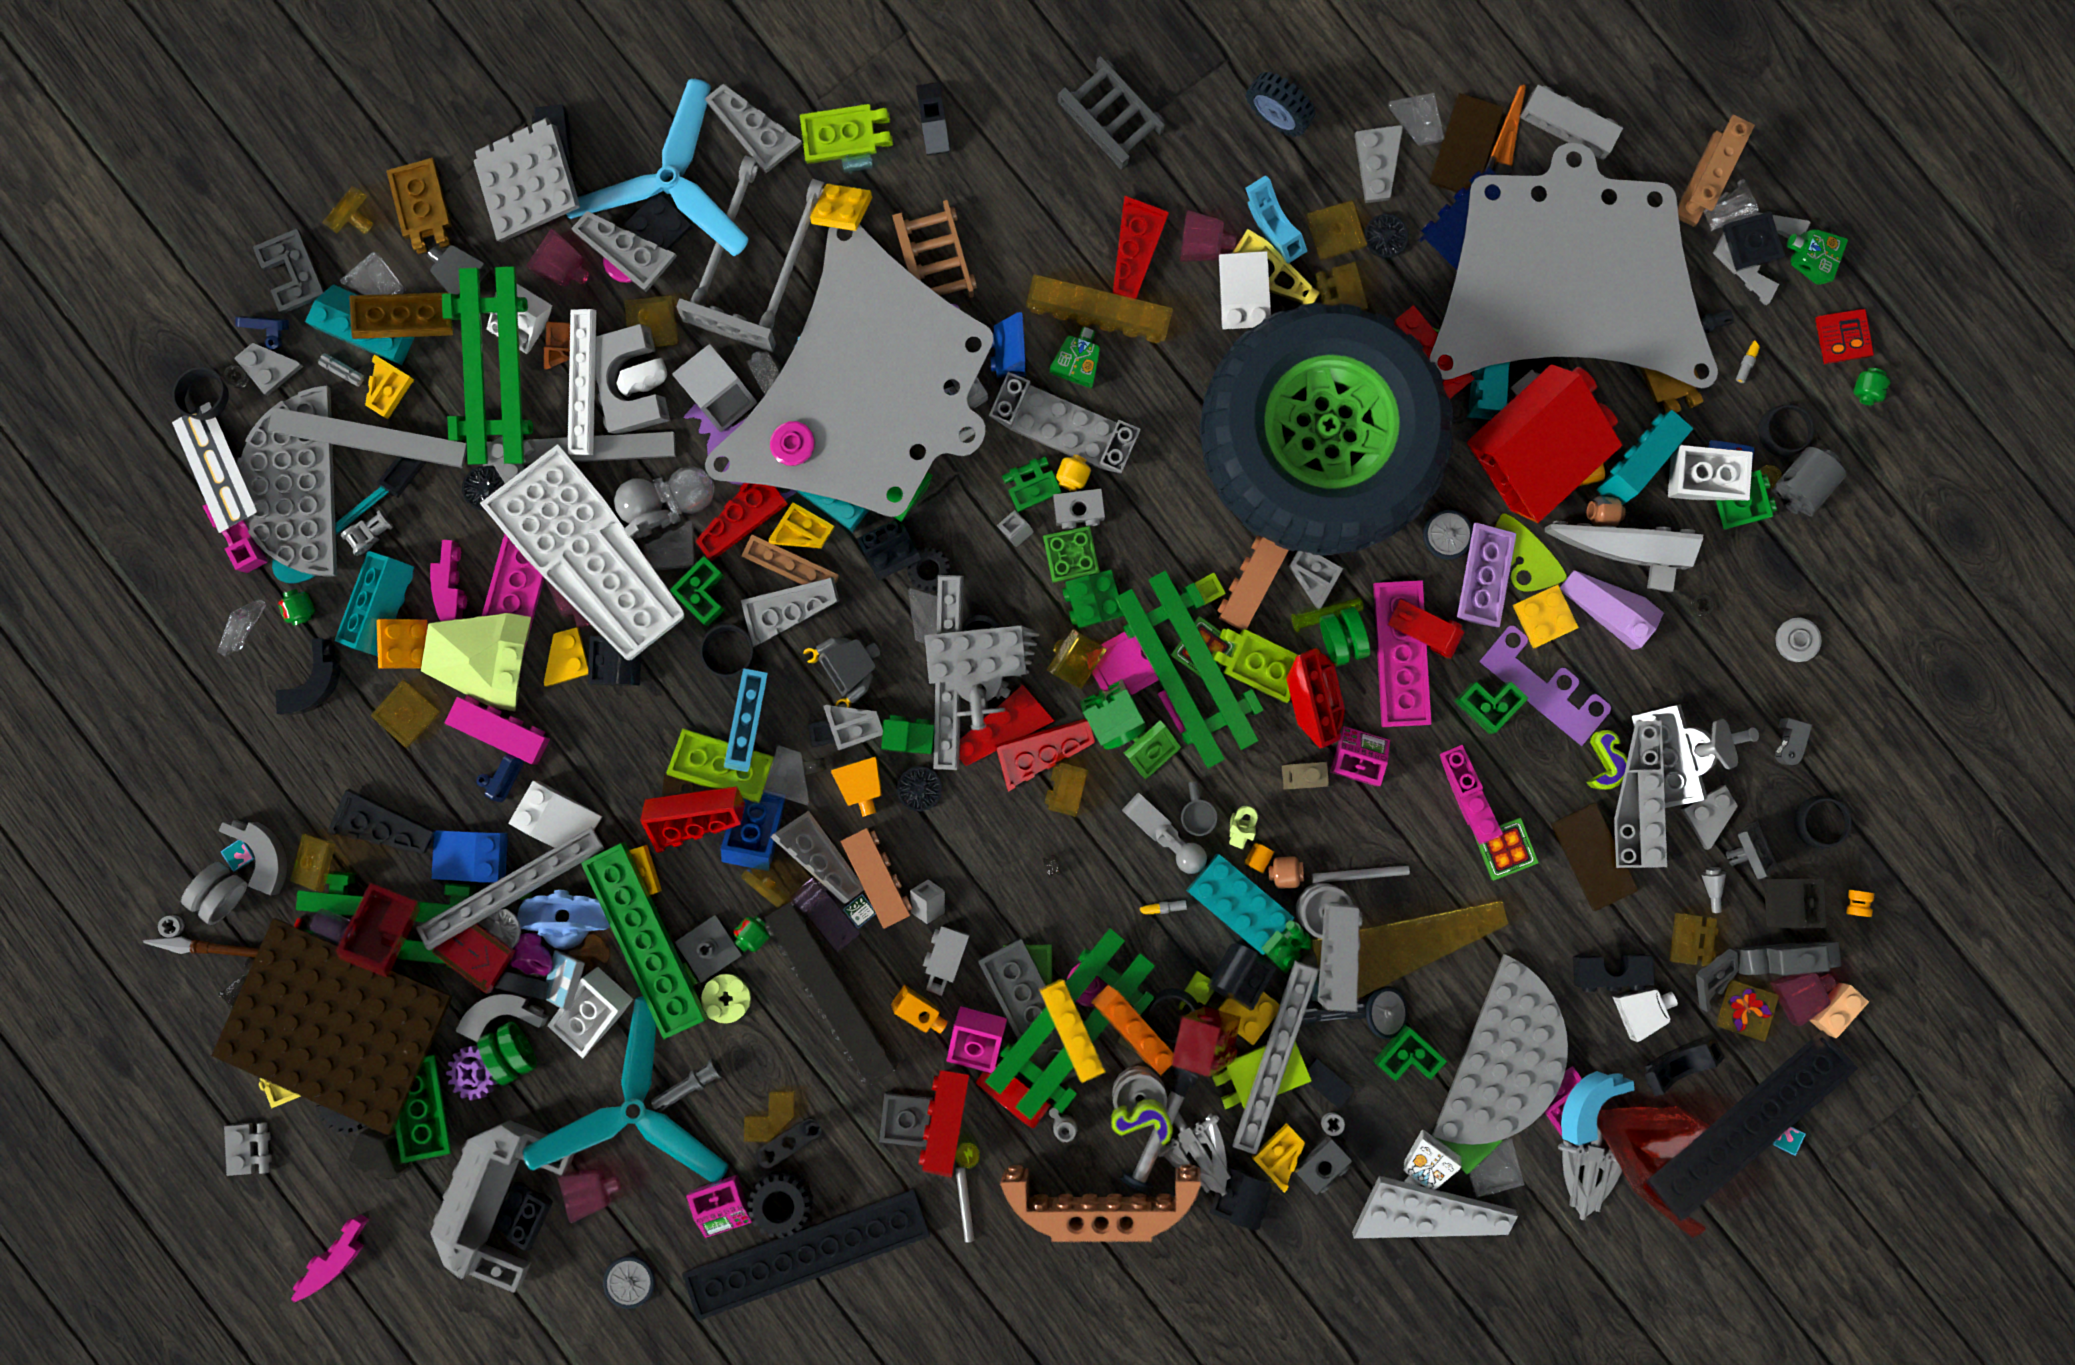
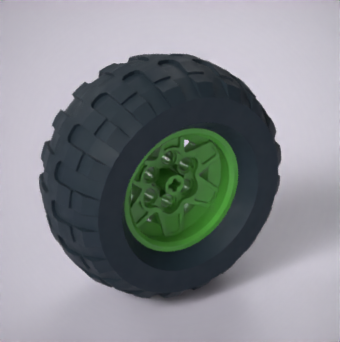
(1382, 376)

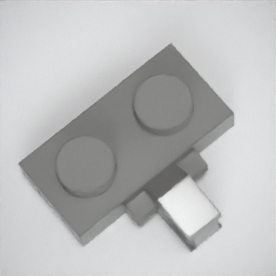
(496, 456)

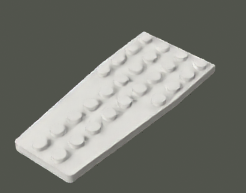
(584, 552)

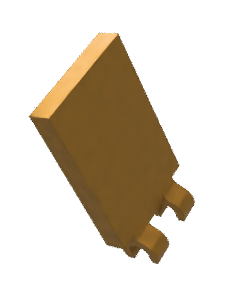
(420, 203)
(1668, 389)

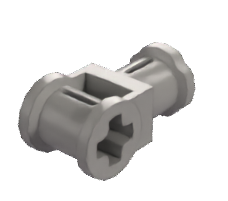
(364, 534)

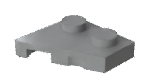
(267, 367)
(1315, 575)
(852, 725)
(1710, 815)

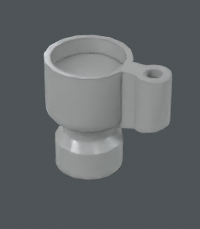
(1063, 1126)

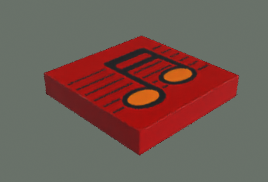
(1844, 336)

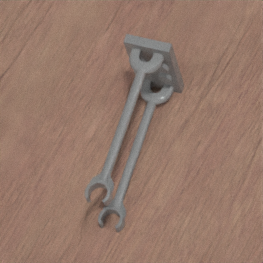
(736, 326)

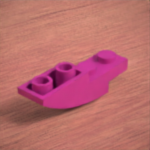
(444, 576)
(1469, 795)
(331, 1263)

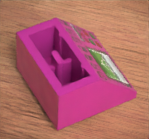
(1361, 756)
(719, 1206)

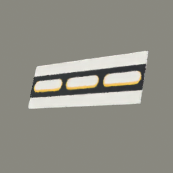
(214, 469)

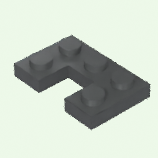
(305, 282)

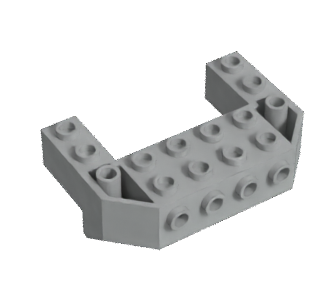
(475, 1201)

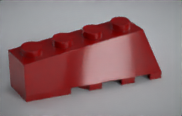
(691, 815)
(945, 1123)

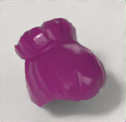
(531, 955)

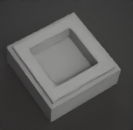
(1661, 578)

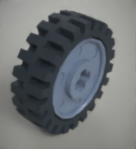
(1280, 104)

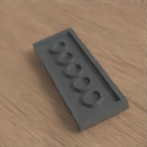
(1017, 987)

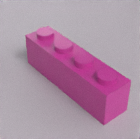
(497, 730)

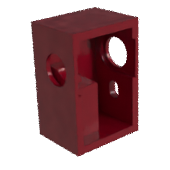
(378, 930)
(1206, 1041)

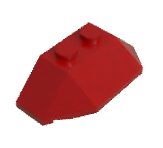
(1316, 697)

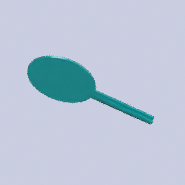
(293, 576)

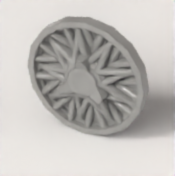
(1798, 639)
(504, 926)

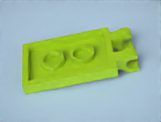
(843, 132)
(1257, 663)
(1244, 1071)

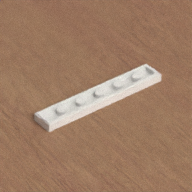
(582, 382)

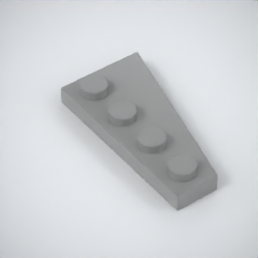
(752, 128)
(632, 255)
(780, 610)
(819, 856)

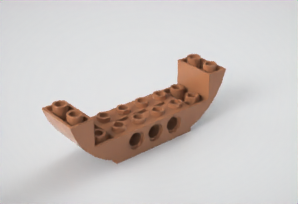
(1058, 1214)

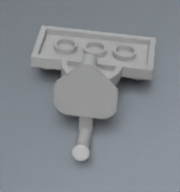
(976, 659)
(1686, 759)

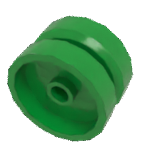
(1344, 636)
(507, 1053)

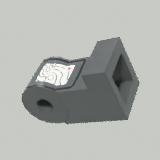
(1793, 741)

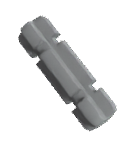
(341, 369)

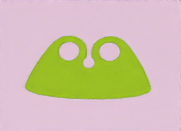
(1537, 558)

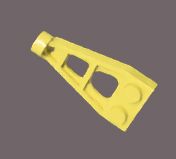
(1254, 243)

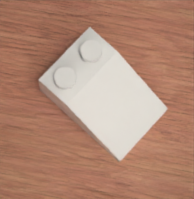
(1244, 289)
(1710, 474)
(552, 815)
(593, 1012)

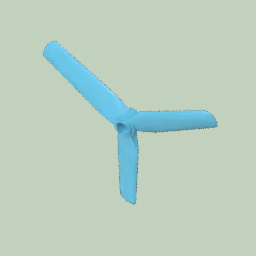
(675, 160)

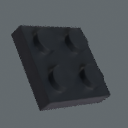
(658, 223)
(1753, 241)

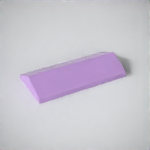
(1486, 575)

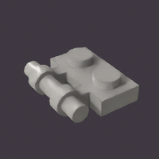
(240, 1148)

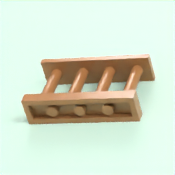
(1714, 170)
(910, 250)

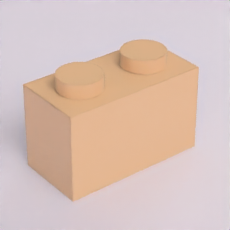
(1844, 1007)

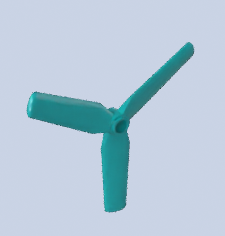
(607, 1122)

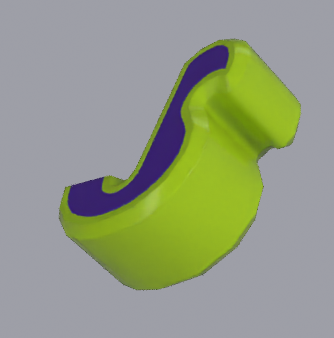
(1611, 758)
(1143, 1114)

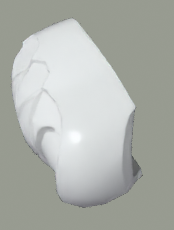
(642, 377)

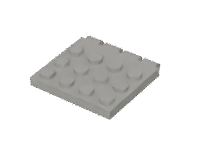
(525, 180)

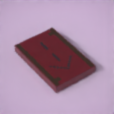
(476, 956)

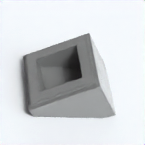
(1015, 528)

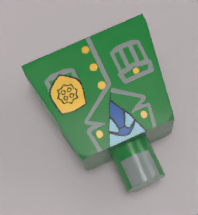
(1817, 254)
(1077, 359)

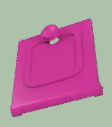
(1124, 662)

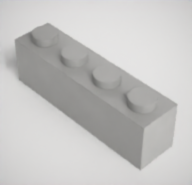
(1570, 121)

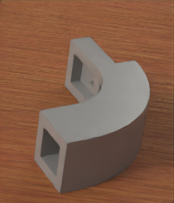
(268, 852)
(482, 1014)

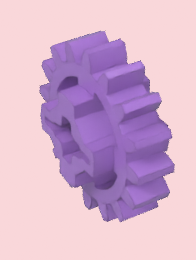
(470, 1072)

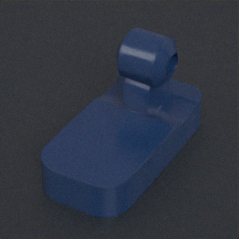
(272, 326)
(504, 778)

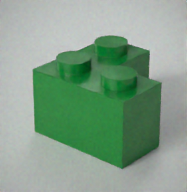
(694, 591)
(1489, 710)
(908, 736)
(1408, 1049)

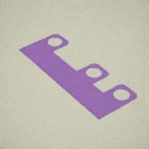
(1544, 696)

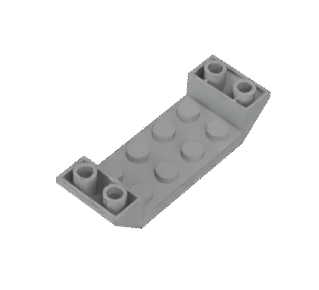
(1063, 425)

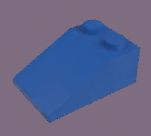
(1009, 347)
(751, 841)
(469, 856)

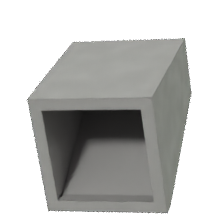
(715, 388)

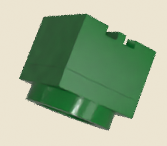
(1113, 715)

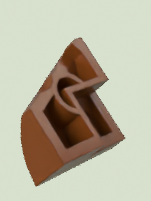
(557, 343)

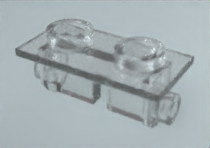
(763, 370)

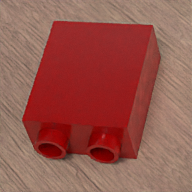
(1546, 441)

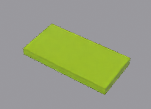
(702, 761)

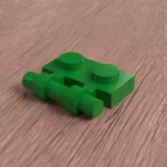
(1035, 490)
(1285, 947)

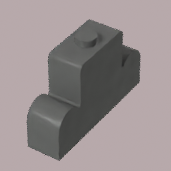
(1789, 958)

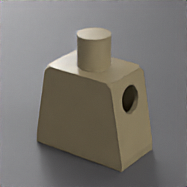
(1305, 775)

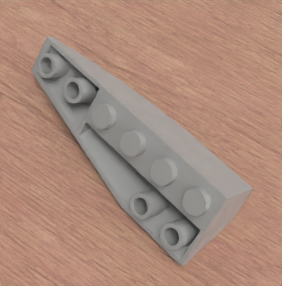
(1632, 544)
(1641, 802)

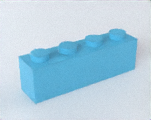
(745, 720)

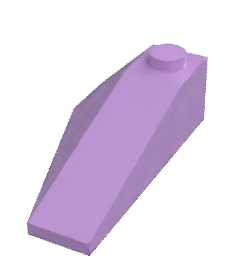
(1618, 610)

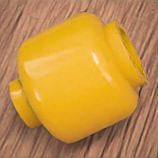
(1073, 473)

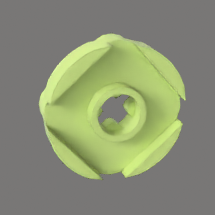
(715, 989)

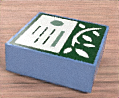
(860, 911)

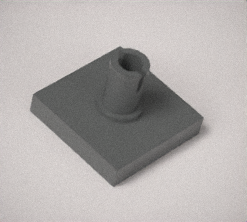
(1754, 849)
(708, 948)

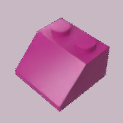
(976, 1039)

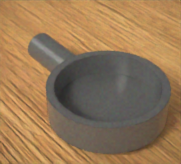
(1198, 815)

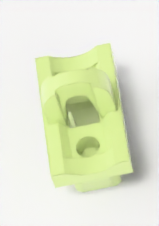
(1242, 829)

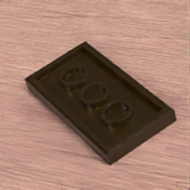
(1465, 142)
(1593, 857)

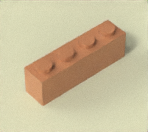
(1253, 583)
(876, 877)

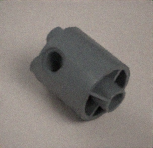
(1810, 480)

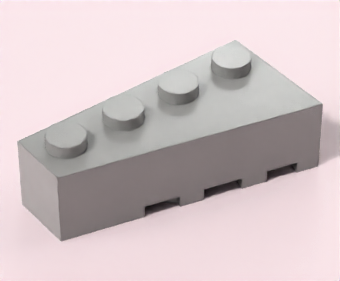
(1339, 957)

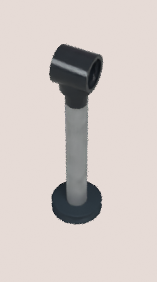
(1138, 1179)

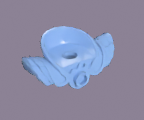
(540, 916)

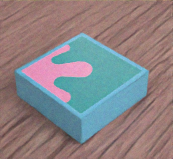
(238, 855)
(1790, 1141)

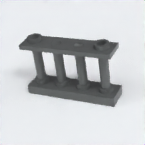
(1103, 135)

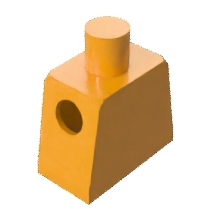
(860, 784)
(910, 1004)

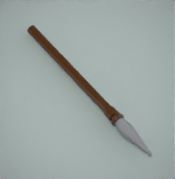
(184, 945)

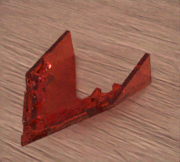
(1645, 1142)

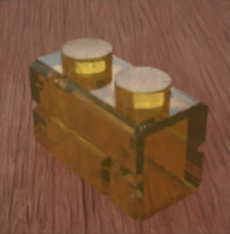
(1067, 789)

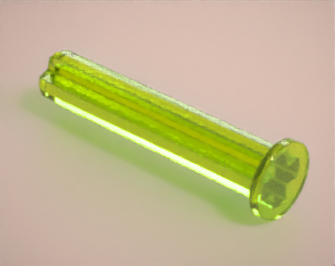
(1313, 617)

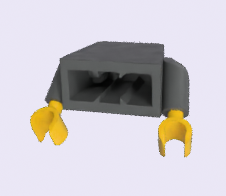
(847, 665)

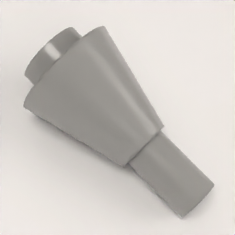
(1714, 883)

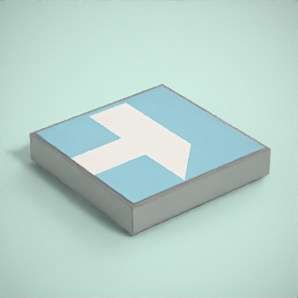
(563, 980)

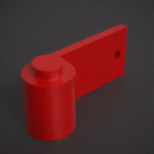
(1438, 634)
(1011, 1096)

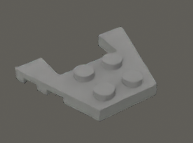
(1753, 281)

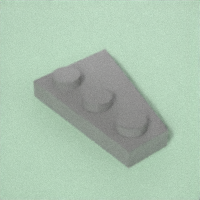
(1377, 160)

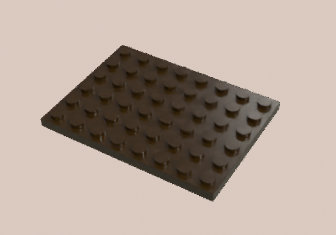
(331, 1027)

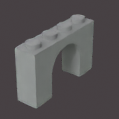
(610, 354)

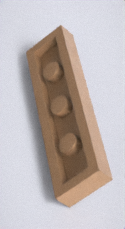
(785, 562)

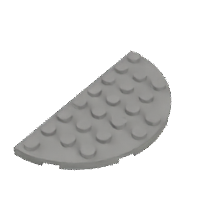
(293, 490)
(1509, 1063)

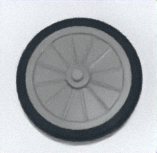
(1447, 534)
(1386, 1012)
(629, 1282)

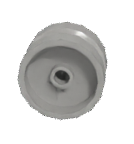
(214, 893)
(1312, 902)
(1138, 1081)

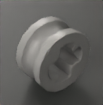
(164, 929)
(1325, 1125)

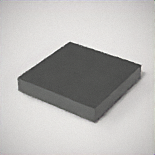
(904, 1119)

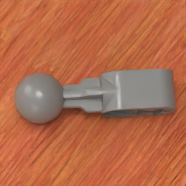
(1189, 857)

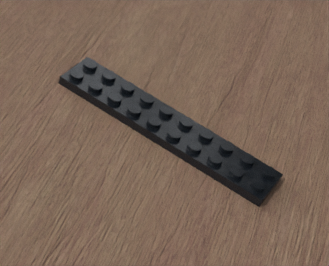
(1751, 1125)
(805, 1254)

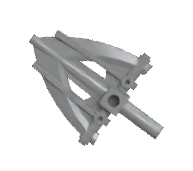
(1214, 1172)
(1588, 1195)

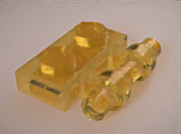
(1347, 284)
(1687, 938)

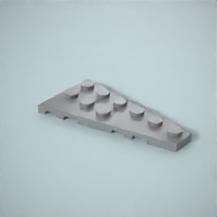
(1418, 1211)

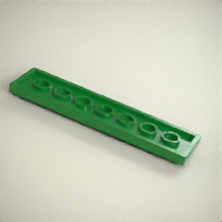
(644, 940)

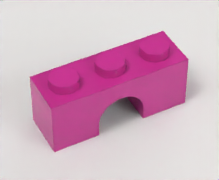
(242, 548)

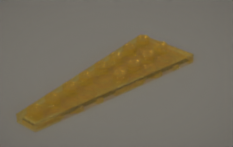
(1408, 945)

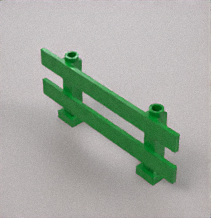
(468, 309)
(1175, 608)
(342, 904)
(1047, 1082)

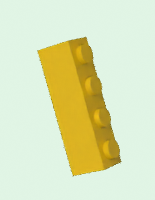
(1071, 1030)

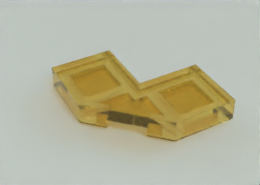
(766, 1127)

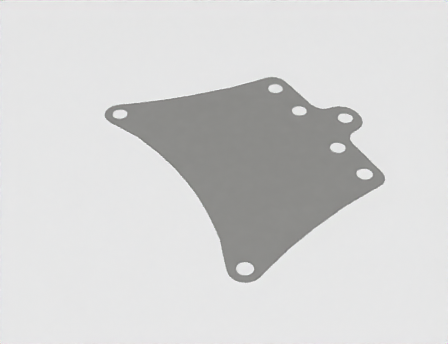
(1573, 276)
(865, 385)

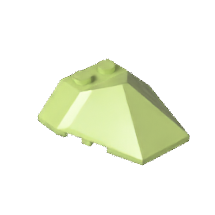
(479, 656)

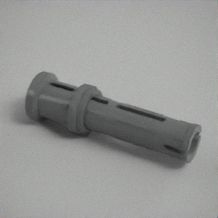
(696, 1080)

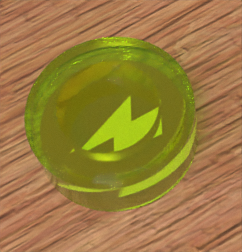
(967, 1155)

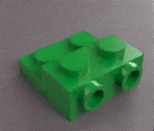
(1757, 508)
(1092, 599)

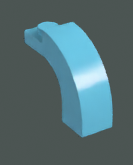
(1273, 222)
(1584, 1103)

